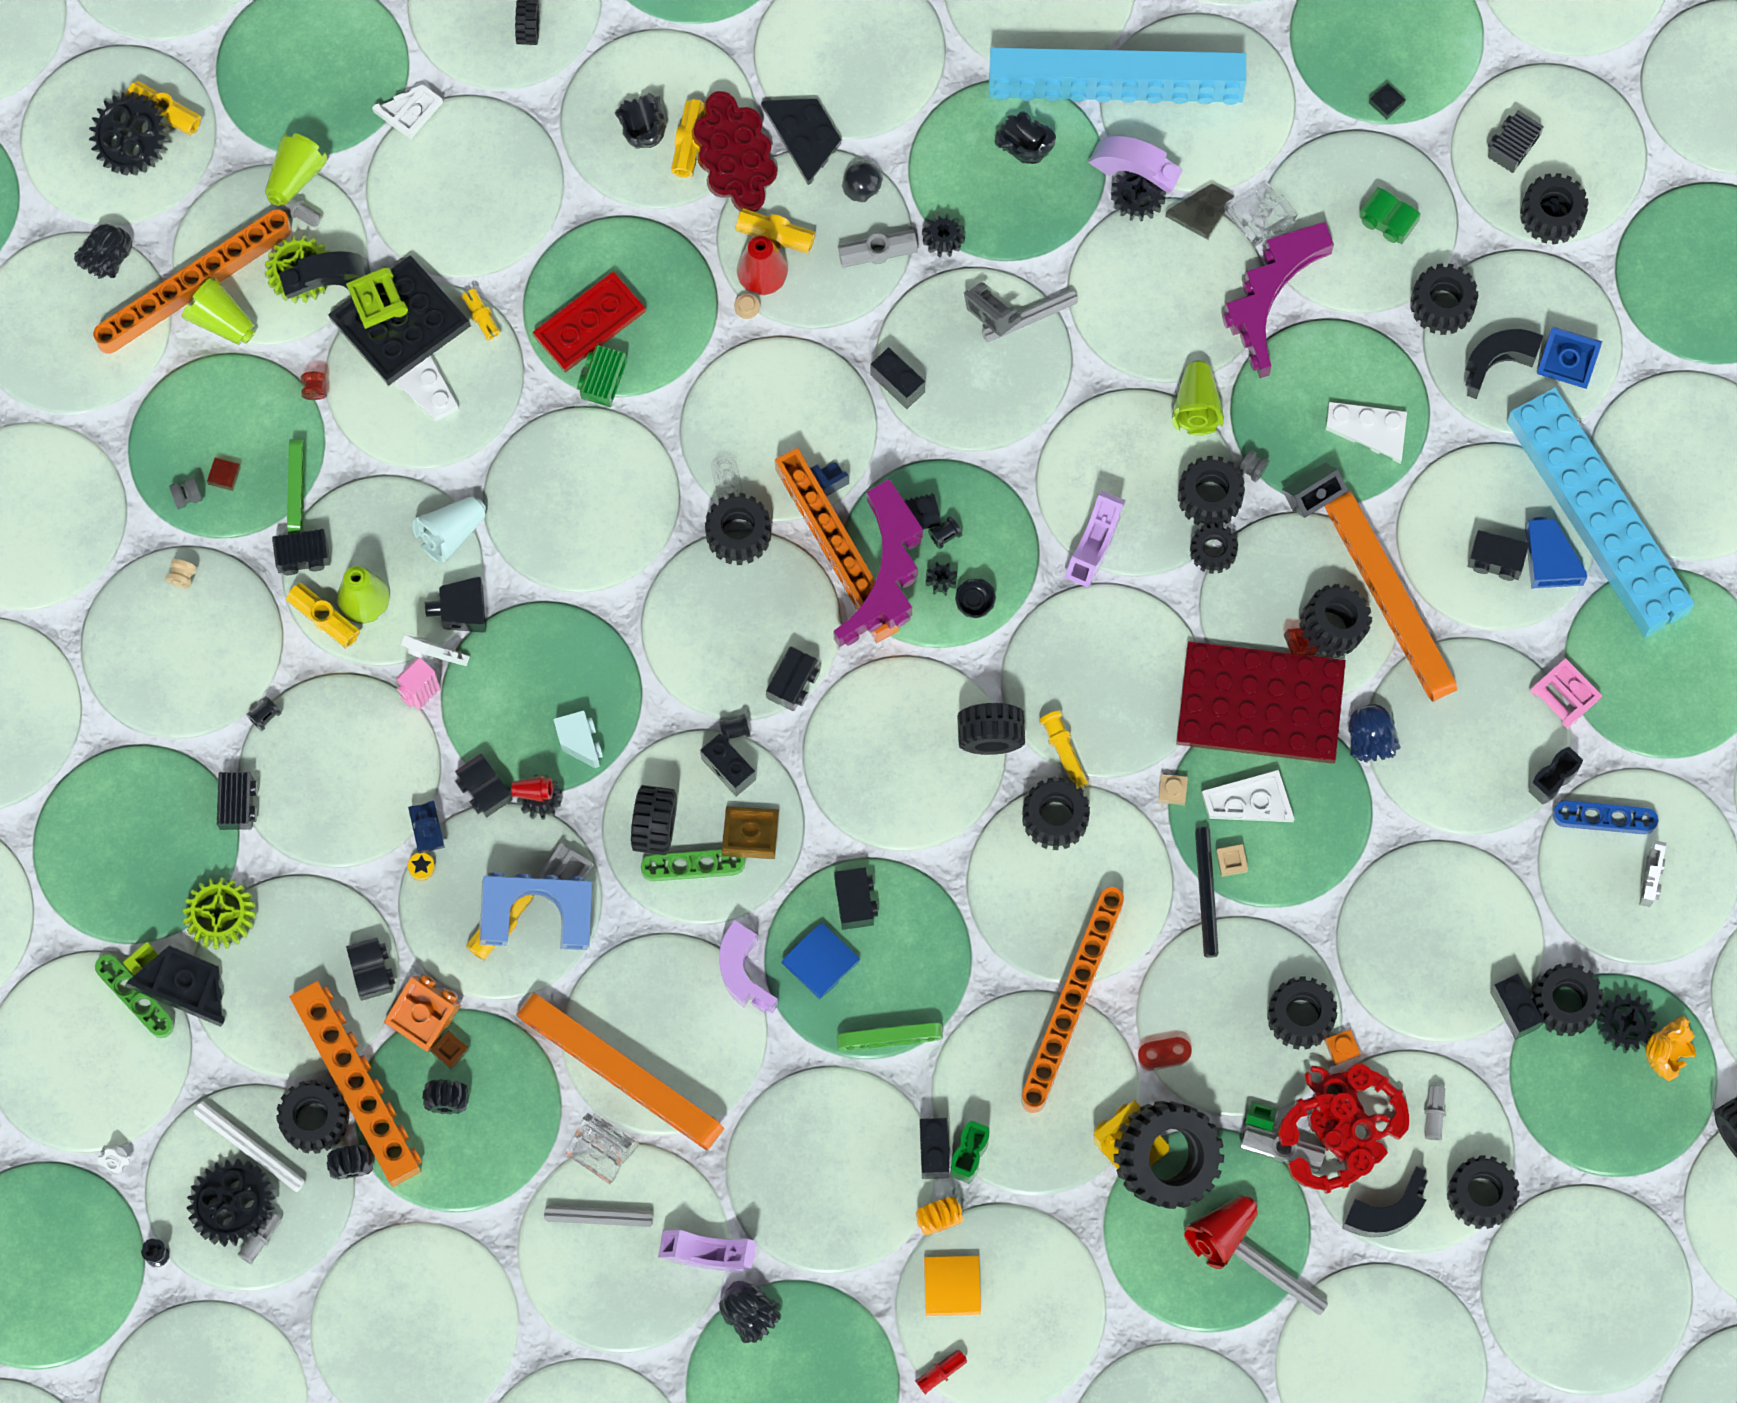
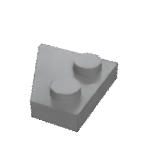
(1654, 867)

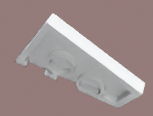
(1374, 427)

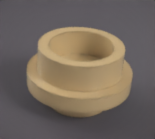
(746, 306)

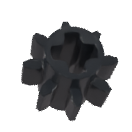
(938, 572)

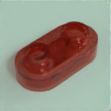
(1165, 1055)

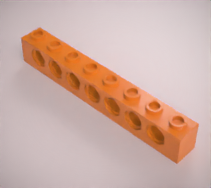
(828, 532)
(395, 1169)

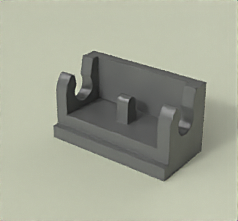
(991, 310)

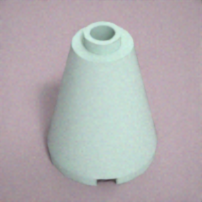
(448, 527)

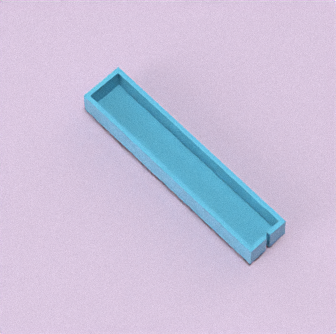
(1117, 75)
(1600, 512)

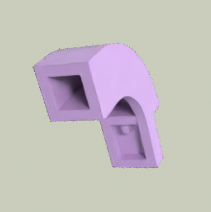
(1135, 156)
(1096, 539)
(732, 956)
(707, 1252)

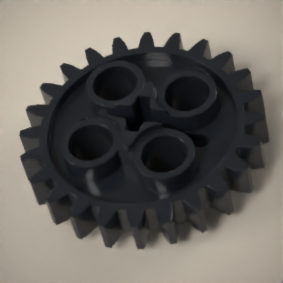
(110, 124)
(243, 1220)

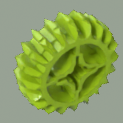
(280, 262)
(230, 914)

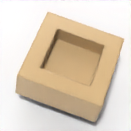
(1173, 789)
(1232, 860)

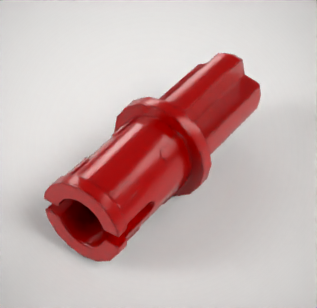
(941, 1371)

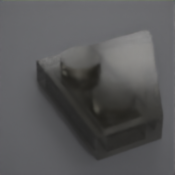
(1201, 210)

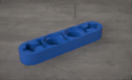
(1605, 821)

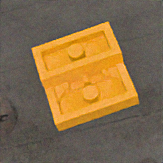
(952, 1285)

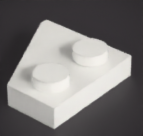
(409, 110)

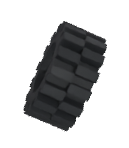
(527, 22)
(1213, 533)

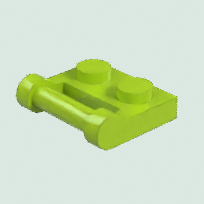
(369, 302)

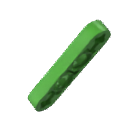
(296, 470)
(693, 870)
(131, 999)
(889, 1037)

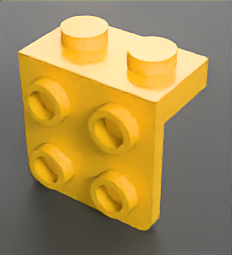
(1108, 1131)

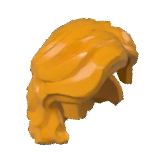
(1668, 1046)

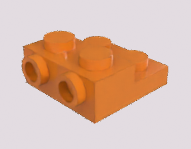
(422, 1011)

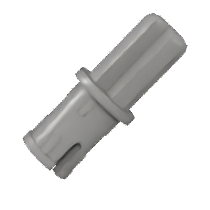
(300, 210)
(1435, 1112)
(255, 1244)

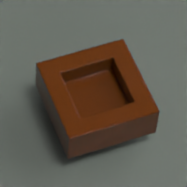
(449, 1050)

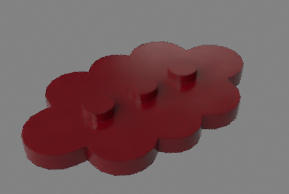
(734, 152)

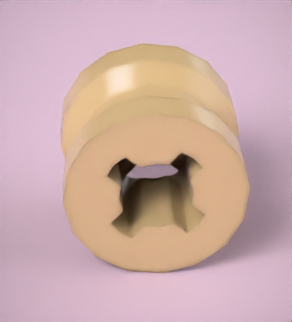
(181, 573)

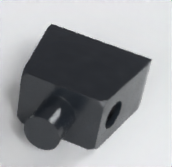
(460, 606)

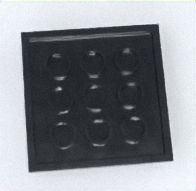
(403, 341)

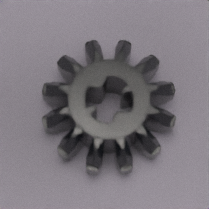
(943, 226)
(541, 808)
(445, 1096)
(350, 1162)

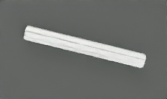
(249, 1146)

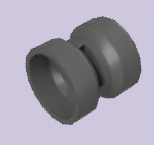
(191, 490)

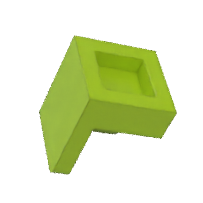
(140, 958)

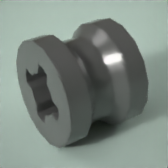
(1253, 465)

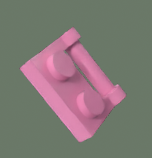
(1572, 687)

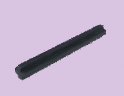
(1206, 892)

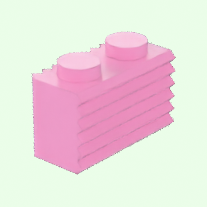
(417, 684)

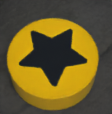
(421, 866)

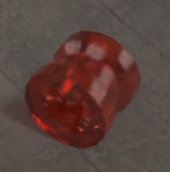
(313, 385)

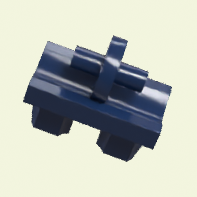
(426, 827)

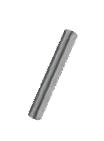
(1037, 313)
(598, 1216)
(1281, 1278)

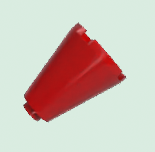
(762, 267)
(1221, 1230)

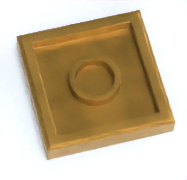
(750, 832)

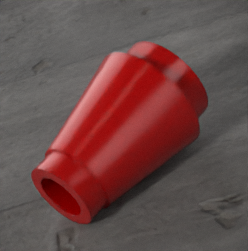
(533, 788)

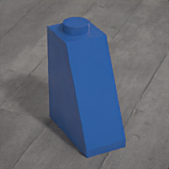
(1551, 556)

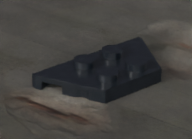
(804, 132)
(182, 983)

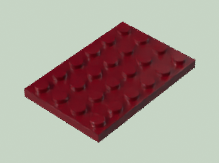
(1261, 702)

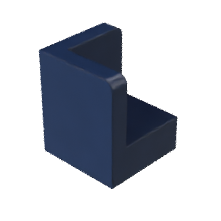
(830, 478)

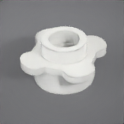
(114, 1159)

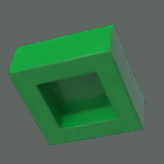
(1261, 1116)

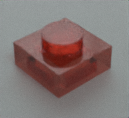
(223, 474)
(1297, 644)

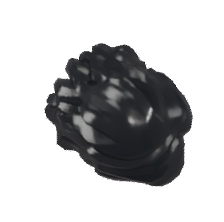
(642, 121)
(1025, 139)
(104, 250)
(749, 1311)

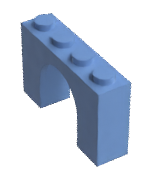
(570, 897)

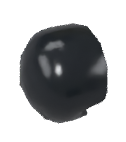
(861, 181)
(975, 598)

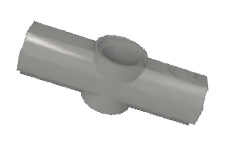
(861, 251)
(1265, 1143)

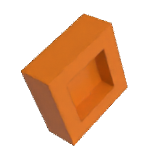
(1342, 1047)

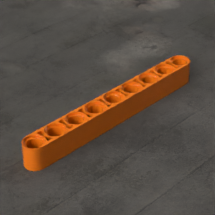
(178, 282)
(1391, 597)
(1072, 1012)
(620, 1071)

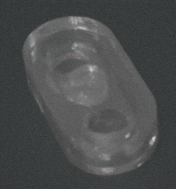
(726, 477)

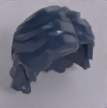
(1372, 733)

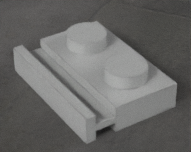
(566, 864)

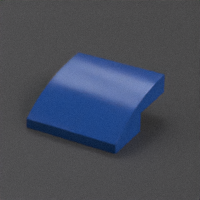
(820, 960)

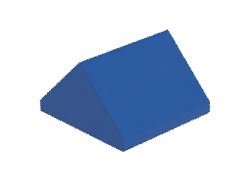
(1569, 357)

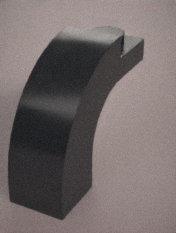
(323, 270)
(1505, 345)
(1385, 1221)

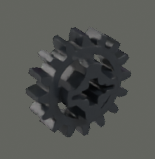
(1149, 196)
(1617, 1018)

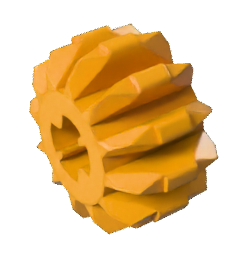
(939, 1215)

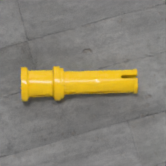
(1060, 739)

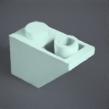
(576, 739)

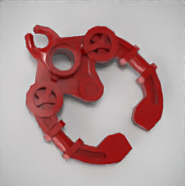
(1357, 1080)
(1341, 1137)

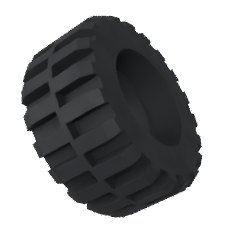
(1201, 1161)

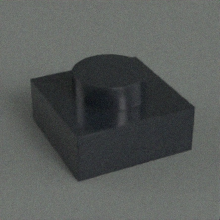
(1387, 101)

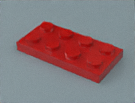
(589, 321)

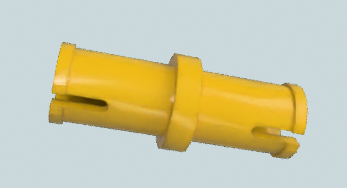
(481, 314)

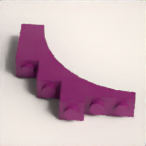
(1284, 258)
(886, 600)

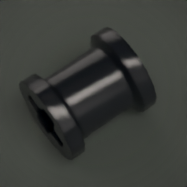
(945, 532)
(263, 713)
(734, 728)
(147, 1253)

